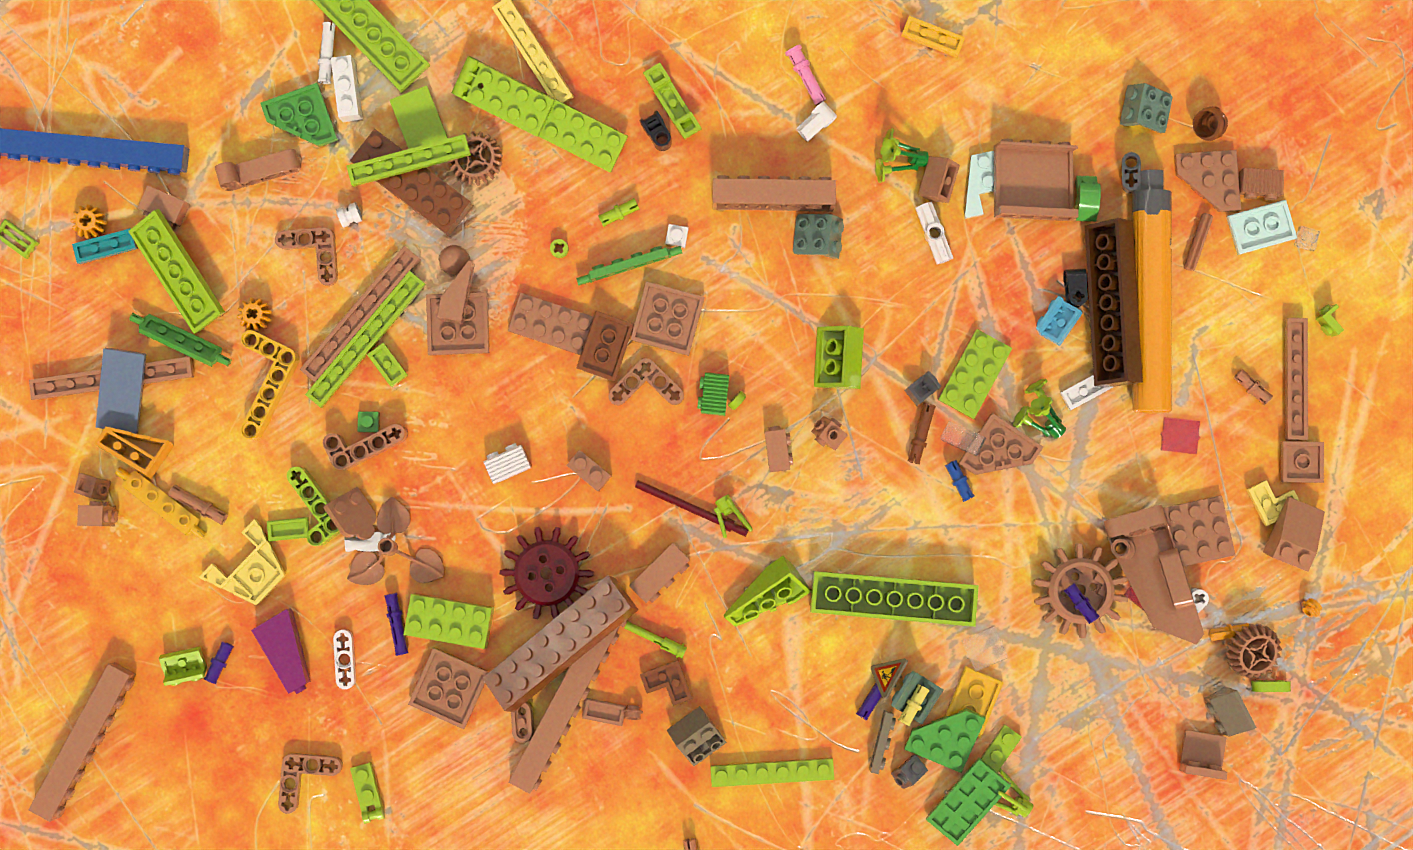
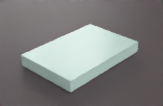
(1261, 227)

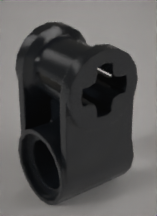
(655, 128)
(1075, 283)

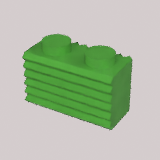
(714, 394)

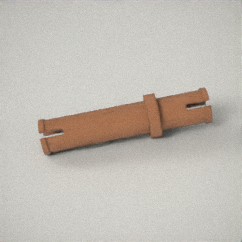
(206, 509)

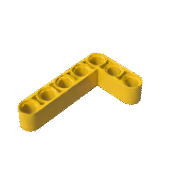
(269, 383)

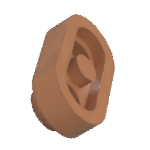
(522, 721)

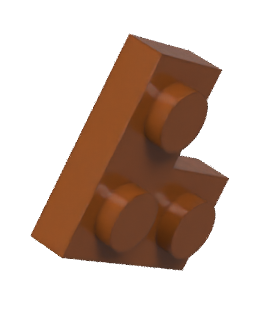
(668, 676)

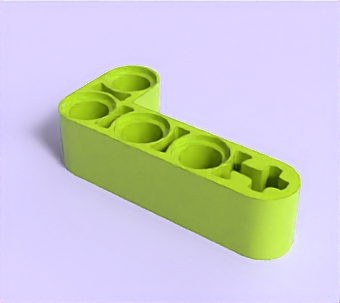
(313, 503)

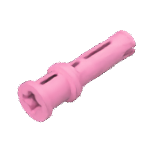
(801, 66)

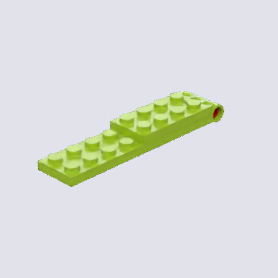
(539, 114)

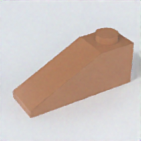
(455, 299)

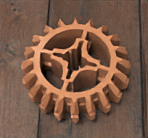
(479, 150)
(1258, 639)

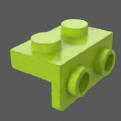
(183, 666)

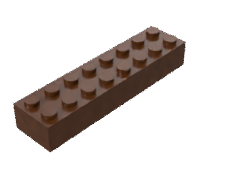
(1113, 303)

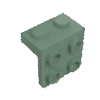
(1146, 107)
(818, 235)
(909, 686)

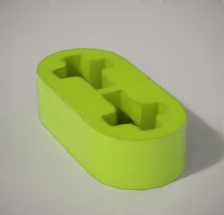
(1270, 686)

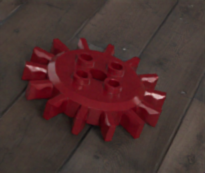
(557, 555)

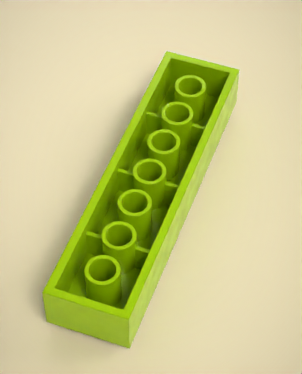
(894, 598)

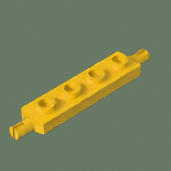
(160, 503)

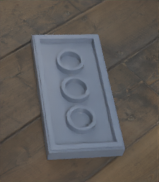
(120, 389)

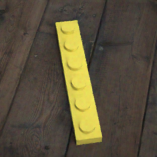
(532, 51)

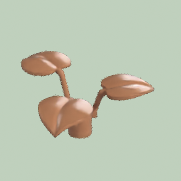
(367, 567)

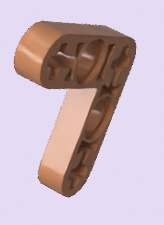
(320, 246)
(650, 378)
(295, 773)

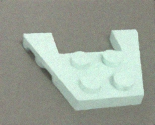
(979, 182)

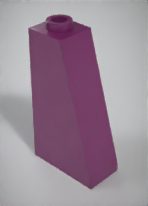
(284, 650)

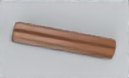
(1198, 242)

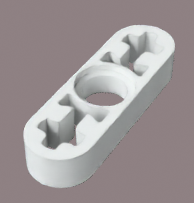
(339, 644)

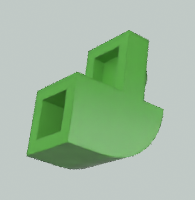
(1087, 198)

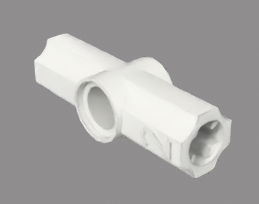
(929, 220)

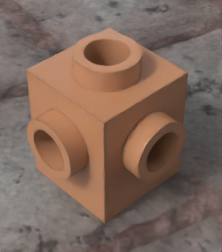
(829, 432)

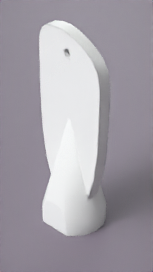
(365, 545)

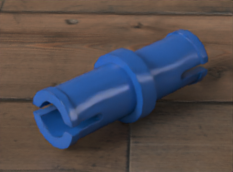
(959, 480)

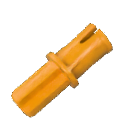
(1225, 632)

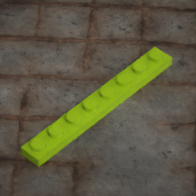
(365, 339)

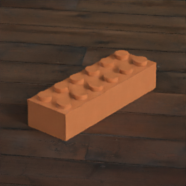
(774, 194)

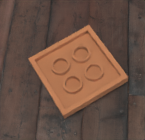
(667, 318)
(459, 338)
(1200, 530)
(448, 688)

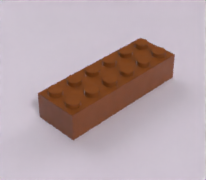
(418, 188)

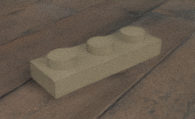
(882, 742)

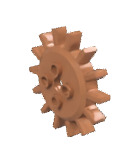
(1088, 572)

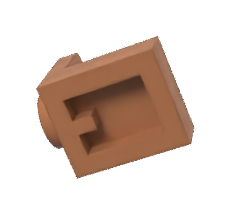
(92, 486)

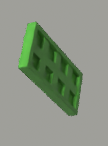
(968, 801)

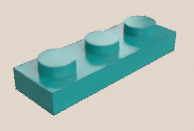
(104, 246)

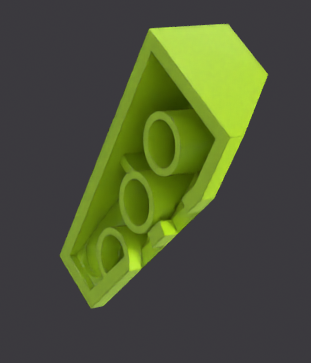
(773, 587)

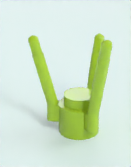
(727, 506)
(1021, 806)

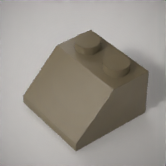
(1229, 712)

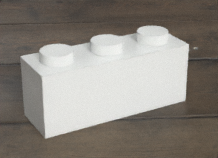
(346, 88)

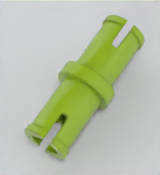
(619, 212)

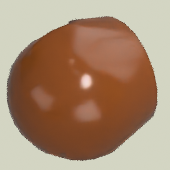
(1210, 123)

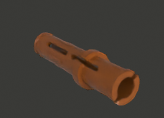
(919, 440)

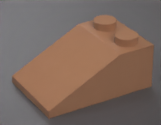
(1296, 534)

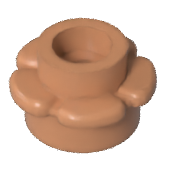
(632, 712)

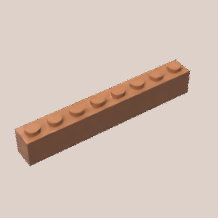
(82, 741)

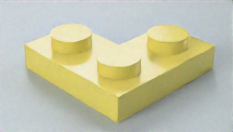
(1266, 503)

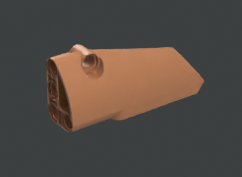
(1156, 571)

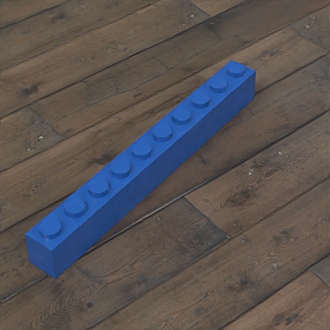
(93, 151)

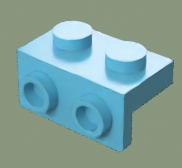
(1058, 321)

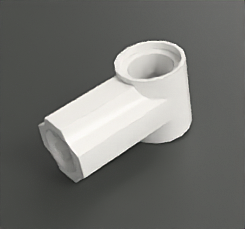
(820, 118)

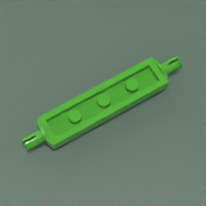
(637, 260)
(180, 340)

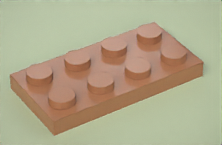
(550, 323)

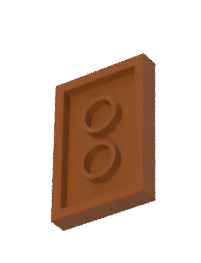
(605, 346)

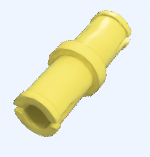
(913, 705)

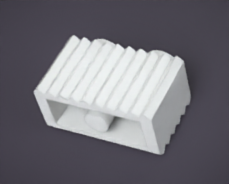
(507, 463)

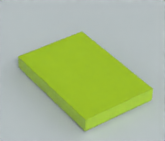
(418, 118)

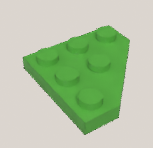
(302, 114)
(947, 739)

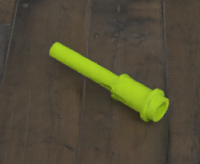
(665, 643)

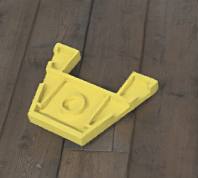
(255, 575)

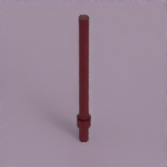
(729, 524)

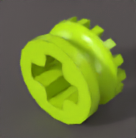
(558, 254)

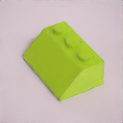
(839, 357)

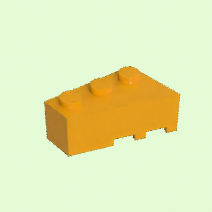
(135, 450)

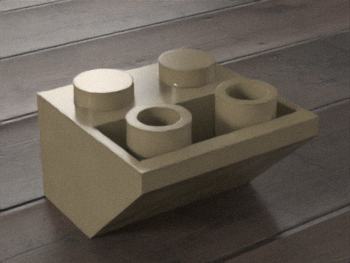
(696, 736)

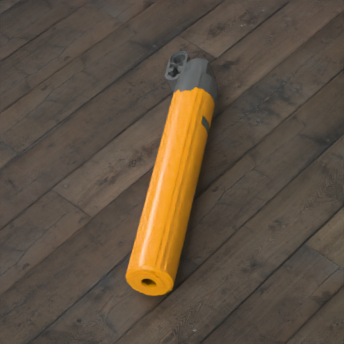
(1154, 285)

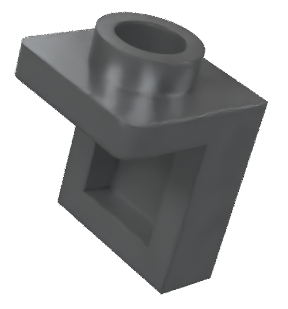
(922, 388)
(909, 772)

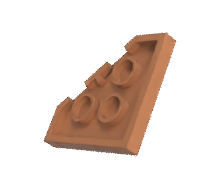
(1212, 177)
(1002, 449)

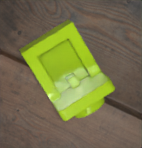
(1327, 321)

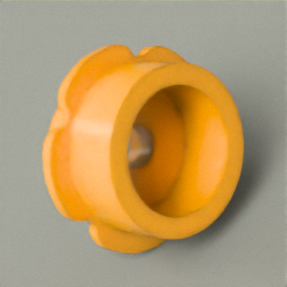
(1311, 607)

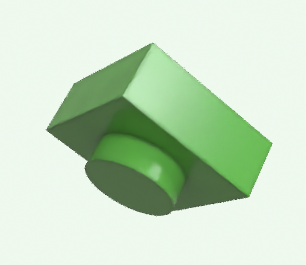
(368, 421)

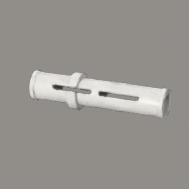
(326, 53)

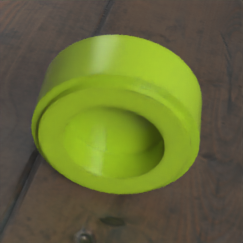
(737, 400)

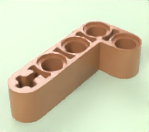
(257, 170)
(368, 443)

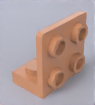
(1203, 754)

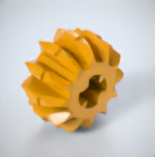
(92, 227)
(250, 322)

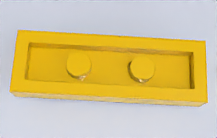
(933, 36)

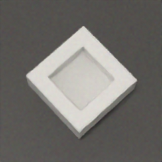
(676, 235)

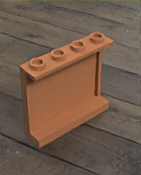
(1034, 180)

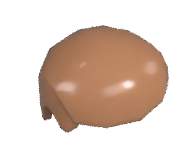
(453, 259)

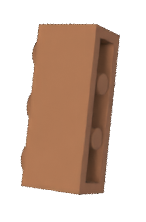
(660, 573)

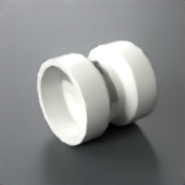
(349, 214)

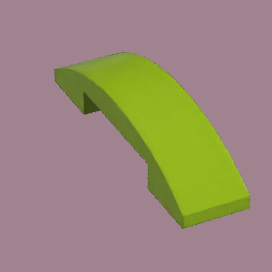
(671, 101)

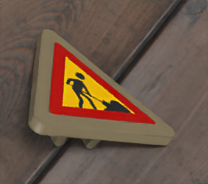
(887, 675)

